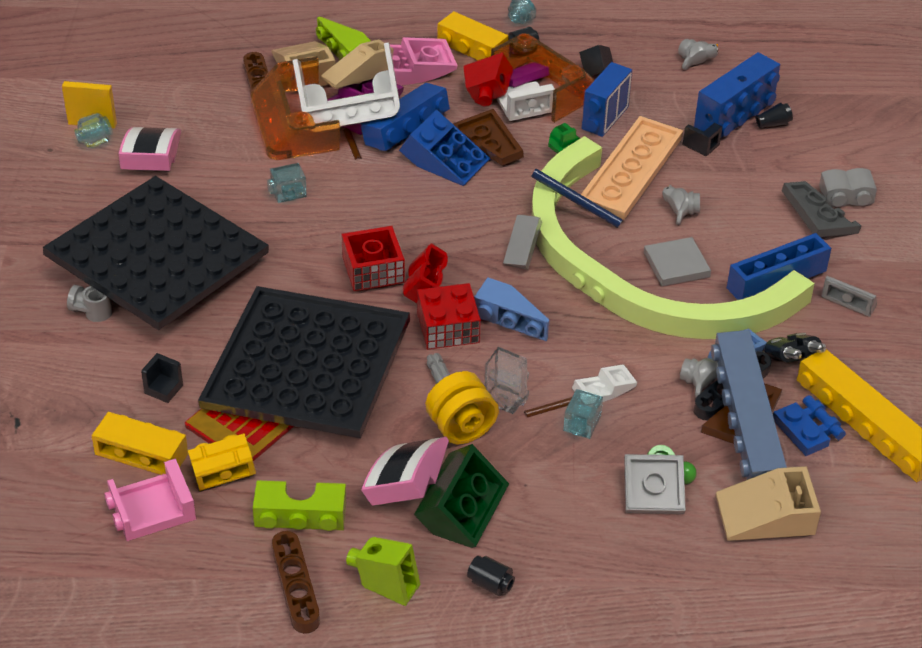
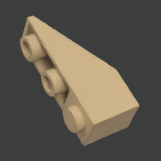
(358, 65)

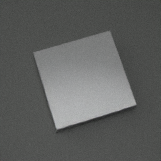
(677, 261)
(654, 484)

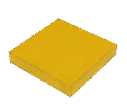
(88, 99)

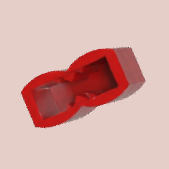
(425, 271)

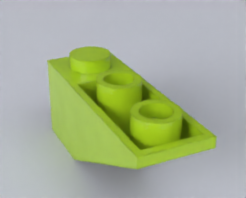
(339, 38)

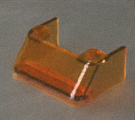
(571, 77)
(288, 133)

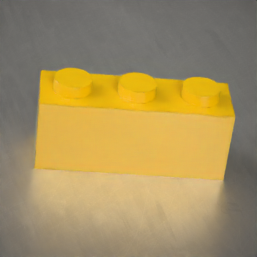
(469, 36)
(138, 443)

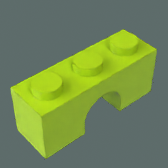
(321, 511)

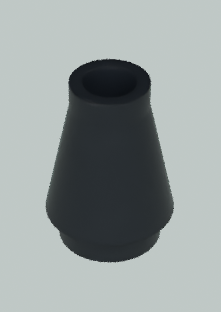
(775, 116)

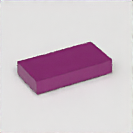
(528, 74)

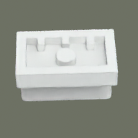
(527, 100)

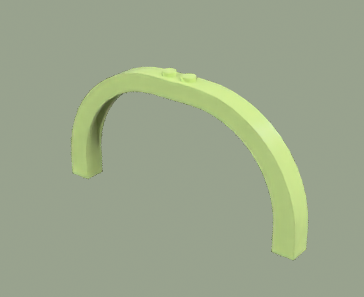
(634, 304)

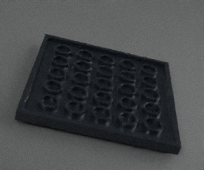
(156, 251)
(306, 361)

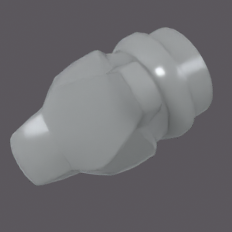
(696, 52)
(681, 202)
(699, 373)

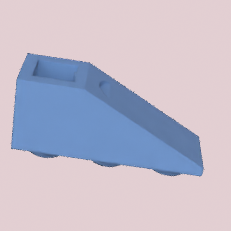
(509, 308)

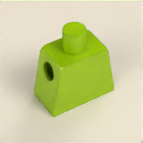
(387, 568)

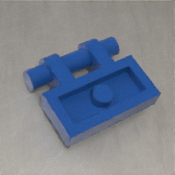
(801, 428)

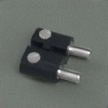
(793, 347)

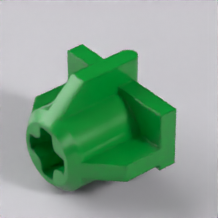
(562, 137)

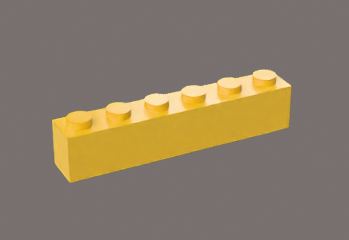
(864, 410)

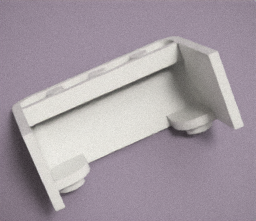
(356, 109)

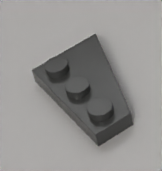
(816, 212)

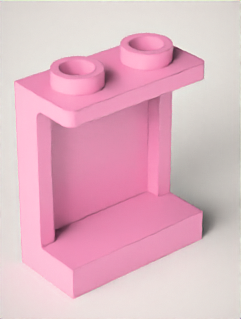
(151, 503)

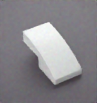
(609, 383)

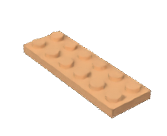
(632, 166)

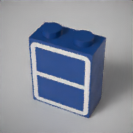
(606, 99)

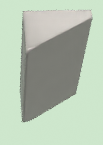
(522, 241)
(849, 296)

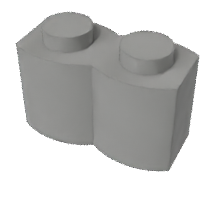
(848, 187)

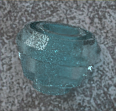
(521, 11)

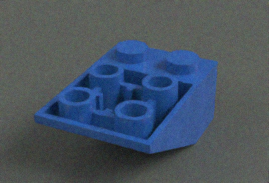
(444, 150)

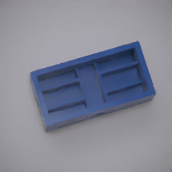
(736, 101)

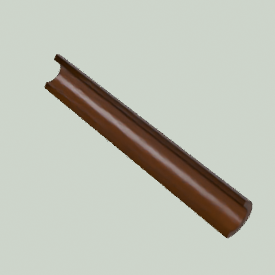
(352, 143)
(548, 407)

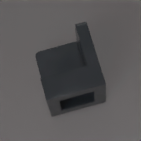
(596, 59)
(702, 141)
(162, 377)

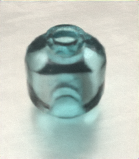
(93, 130)

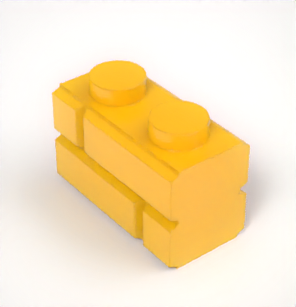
(221, 461)

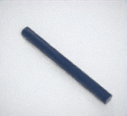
(576, 198)

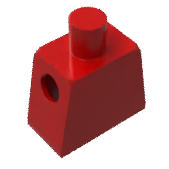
(488, 78)

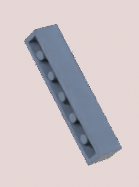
(748, 404)

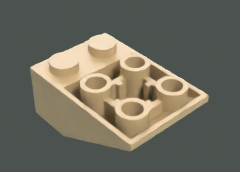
(307, 50)
(770, 506)

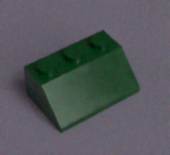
(462, 497)

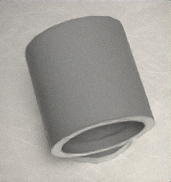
(90, 301)

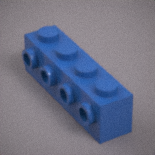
(413, 111)
(756, 274)

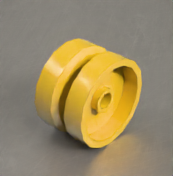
(461, 407)

